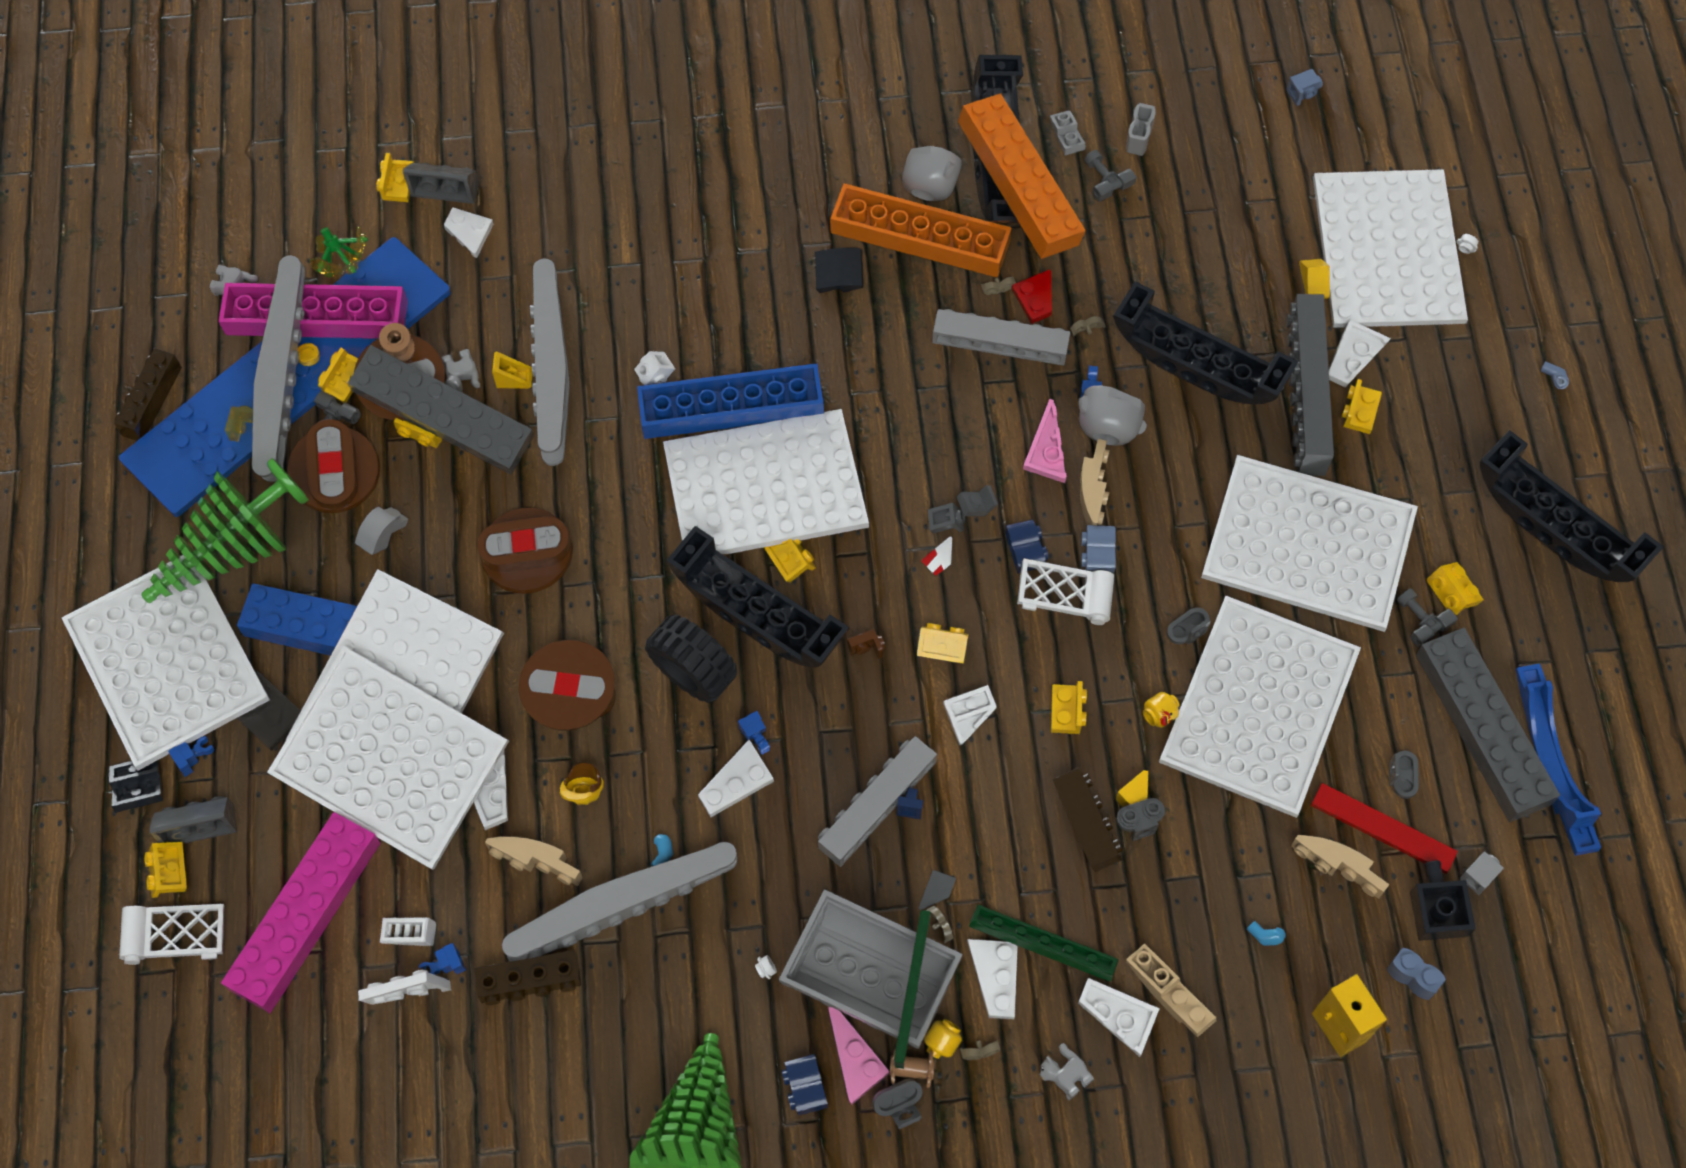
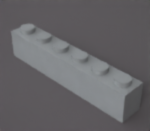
(1001, 337)
(877, 801)

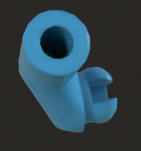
(664, 848)
(1267, 937)

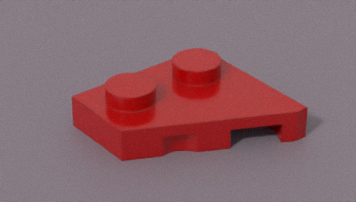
(1035, 296)

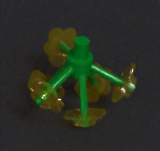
(331, 243)

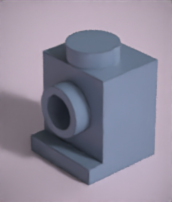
(1304, 86)

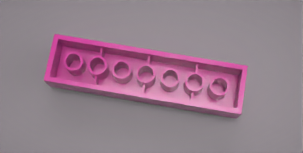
(328, 309)
(301, 912)

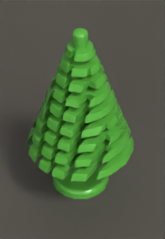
(226, 531)
(695, 1119)

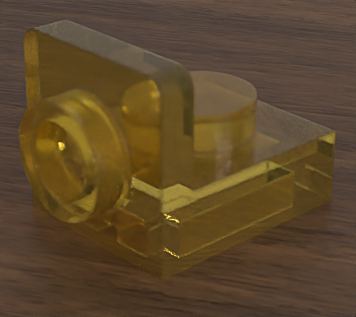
(236, 422)

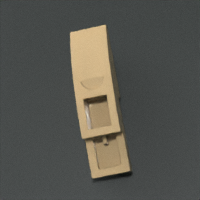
(1091, 485)
(525, 853)
(1331, 855)
(1170, 991)

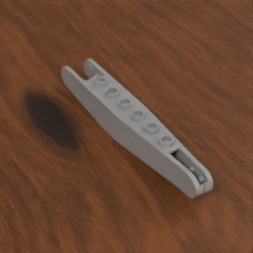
(550, 364)
(277, 368)
(617, 901)

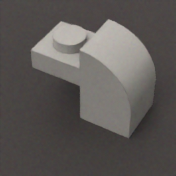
(377, 529)

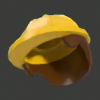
(582, 784)

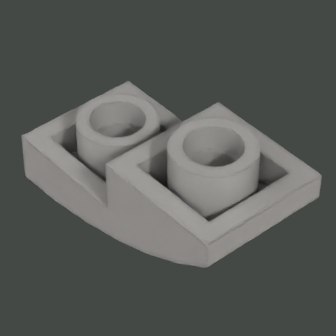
(1067, 132)

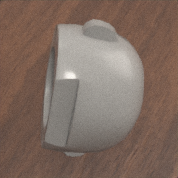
(931, 173)
(1111, 415)

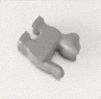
(229, 275)
(461, 370)
(1065, 1078)

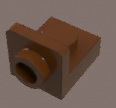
(864, 642)

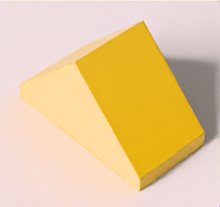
(1316, 277)
(511, 373)
(1134, 791)

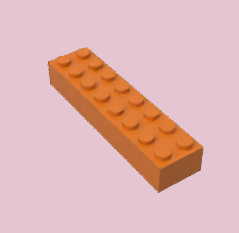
(1021, 176)
(920, 230)

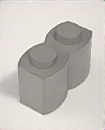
(1140, 129)

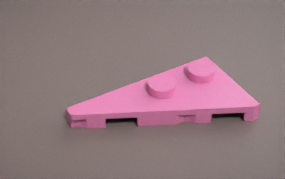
(1045, 452)
(858, 1062)

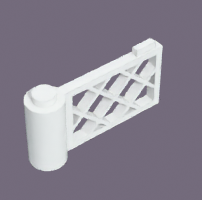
(1096, 597)
(138, 938)

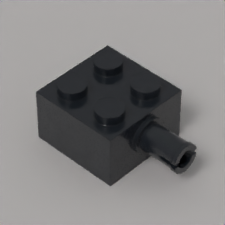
(1441, 907)

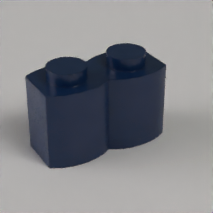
(1025, 543)
(805, 1085)

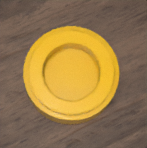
(308, 354)

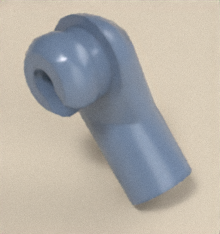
(1557, 374)

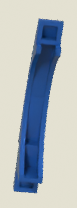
(1574, 809)

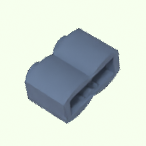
(1099, 548)
(1421, 978)

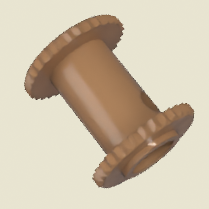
(397, 342)
(914, 1068)

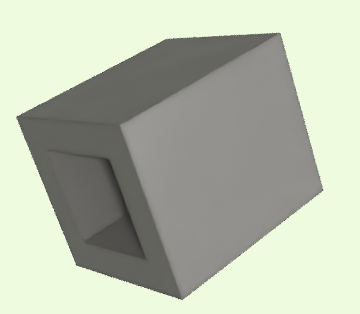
(1482, 872)

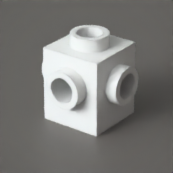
(654, 368)

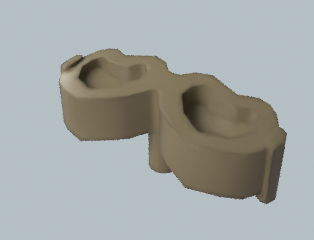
(997, 286)
(1088, 324)
(939, 917)
(979, 1052)

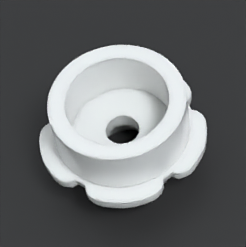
(1467, 244)
(765, 967)

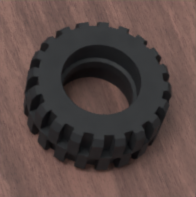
(691, 658)

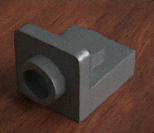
(977, 503)
(946, 518)

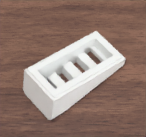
(423, 935)

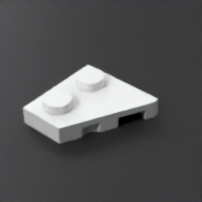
(469, 229)
(969, 711)

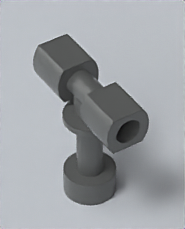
(1110, 180)
(336, 411)
(1429, 623)

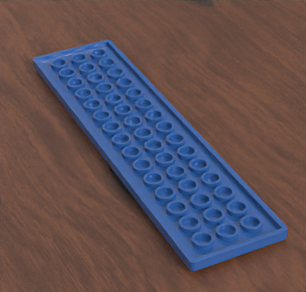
(191, 444)

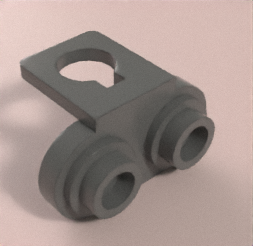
(1189, 626)
(1404, 774)
(1141, 817)
(898, 1100)

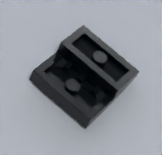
(839, 269)
(135, 787)

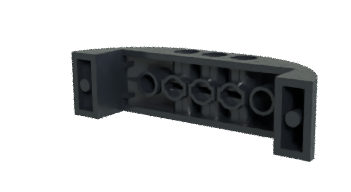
(994, 76)
(1198, 354)
(1560, 518)
(753, 604)

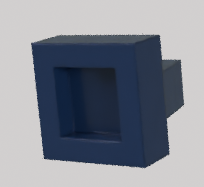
(910, 805)

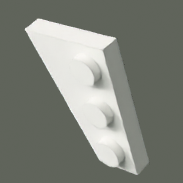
(1354, 352)
(736, 780)
(492, 798)
(996, 971)
(398, 986)
(1120, 1014)

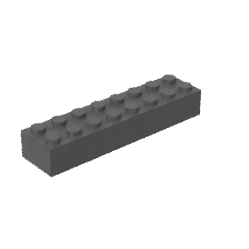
(1310, 385)
(440, 409)
(1487, 725)

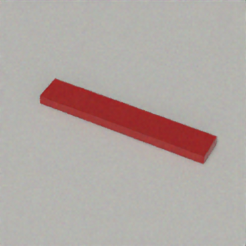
(1382, 827)

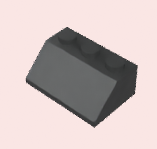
(441, 182)
(194, 821)

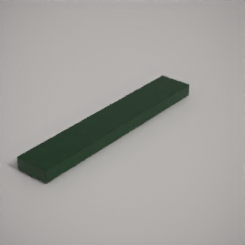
(1044, 943)
(911, 991)

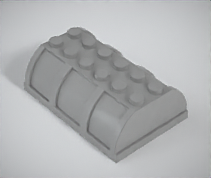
(864, 965)

